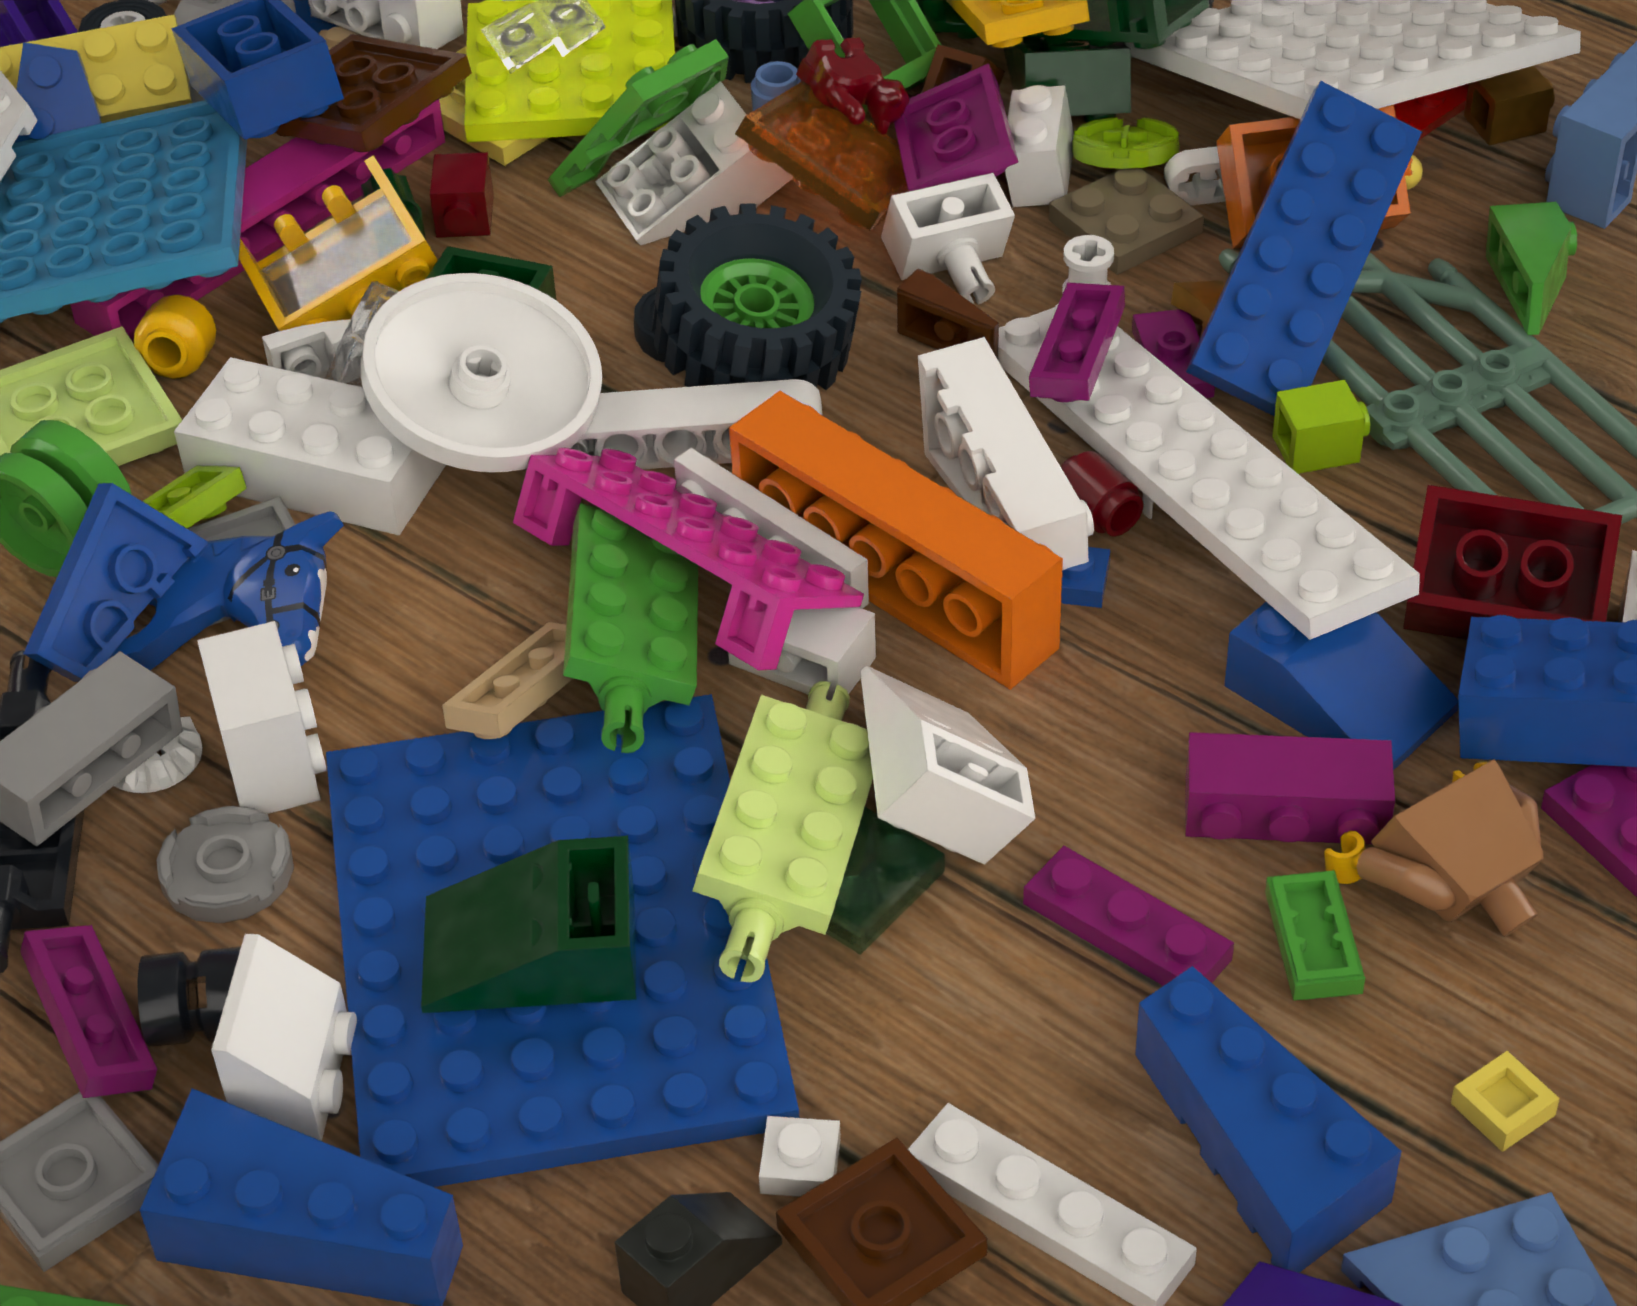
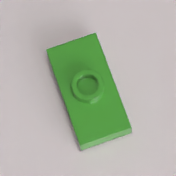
(1314, 935)

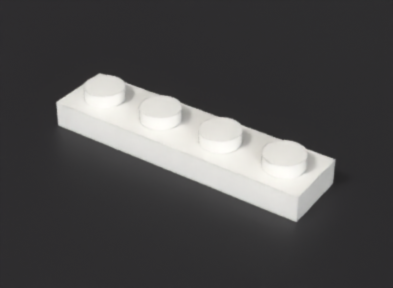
(739, 499)
(1053, 1209)

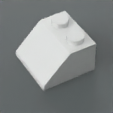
(283, 1038)

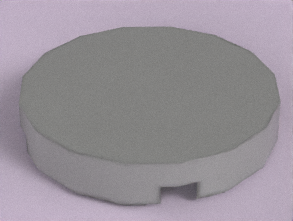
(225, 864)

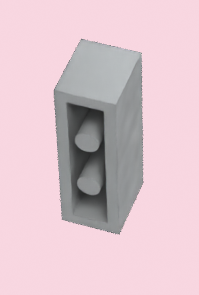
(84, 745)

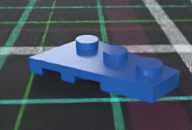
(107, 579)

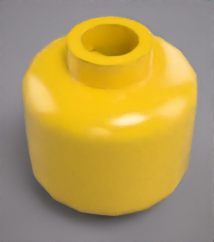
(175, 336)

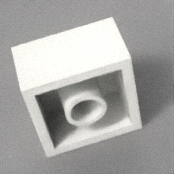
(263, 717)

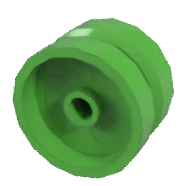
(48, 490)

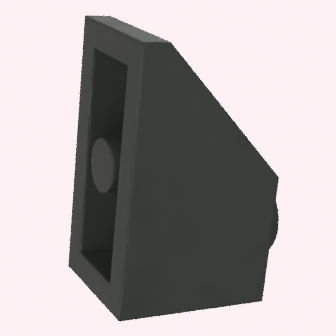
(692, 1250)

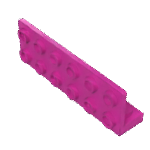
(764, 573)

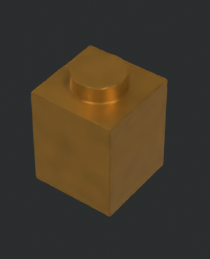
(1510, 105)

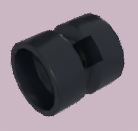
(171, 998)

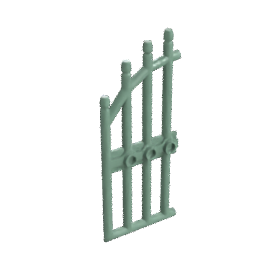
(1481, 383)

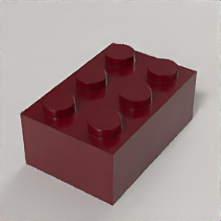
(1509, 559)

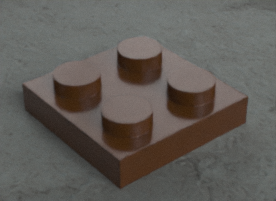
(881, 1231)

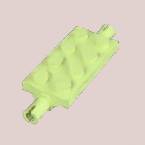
(786, 824)

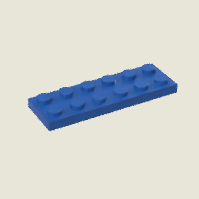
(1304, 249)

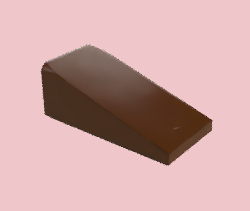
(939, 315)

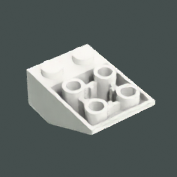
(403, 21)
(690, 170)
(942, 771)

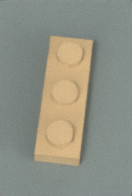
(511, 686)

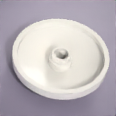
(480, 371)

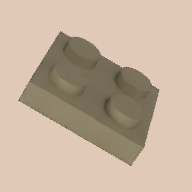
(1131, 213)

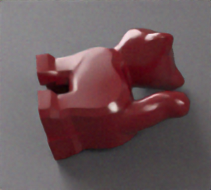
(852, 82)

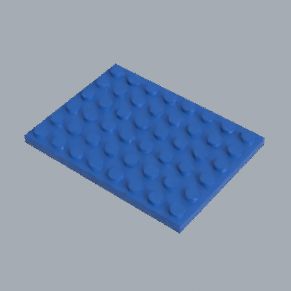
(548, 1082)

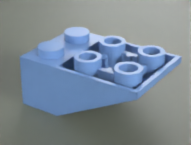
(1597, 146)

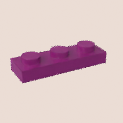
(1077, 342)
(1124, 920)
(88, 1011)

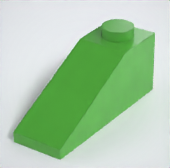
(1530, 256)

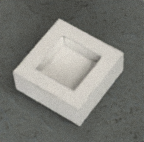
(798, 1155)

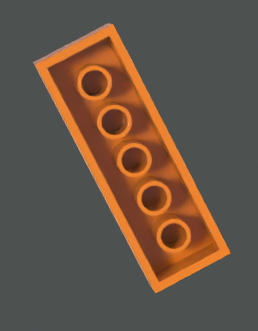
(927, 550)

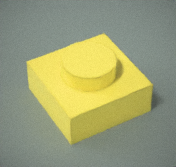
(1505, 1101)

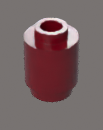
(1107, 492)

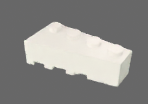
(995, 453)

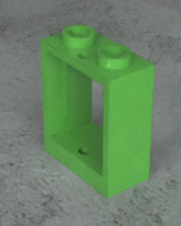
(901, 20)

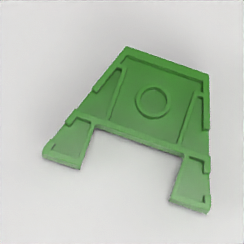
(645, 105)

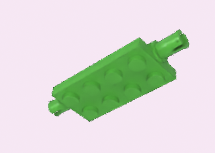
(629, 622)

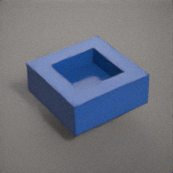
(1087, 582)

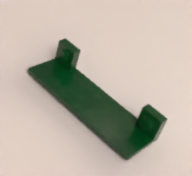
(1111, 21)

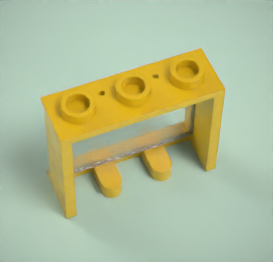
(329, 268)

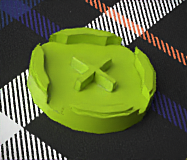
(1117, 146)

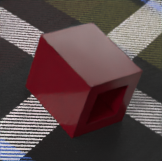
(461, 194)

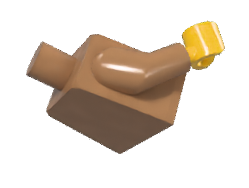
(1454, 850)

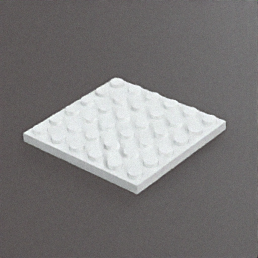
(1363, 47)

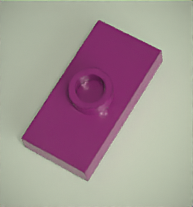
(1172, 340)

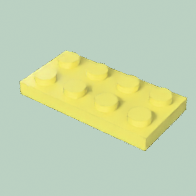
(127, 65)

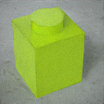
(1320, 426)

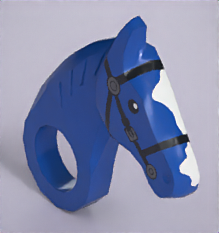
(248, 581)

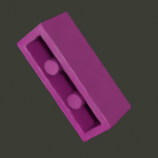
(1287, 787)

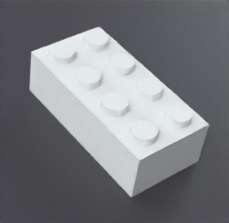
(307, 444)

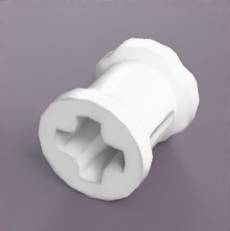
(1088, 260)

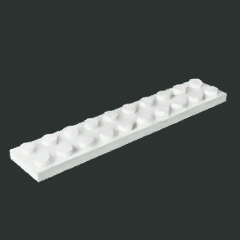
(1223, 486)

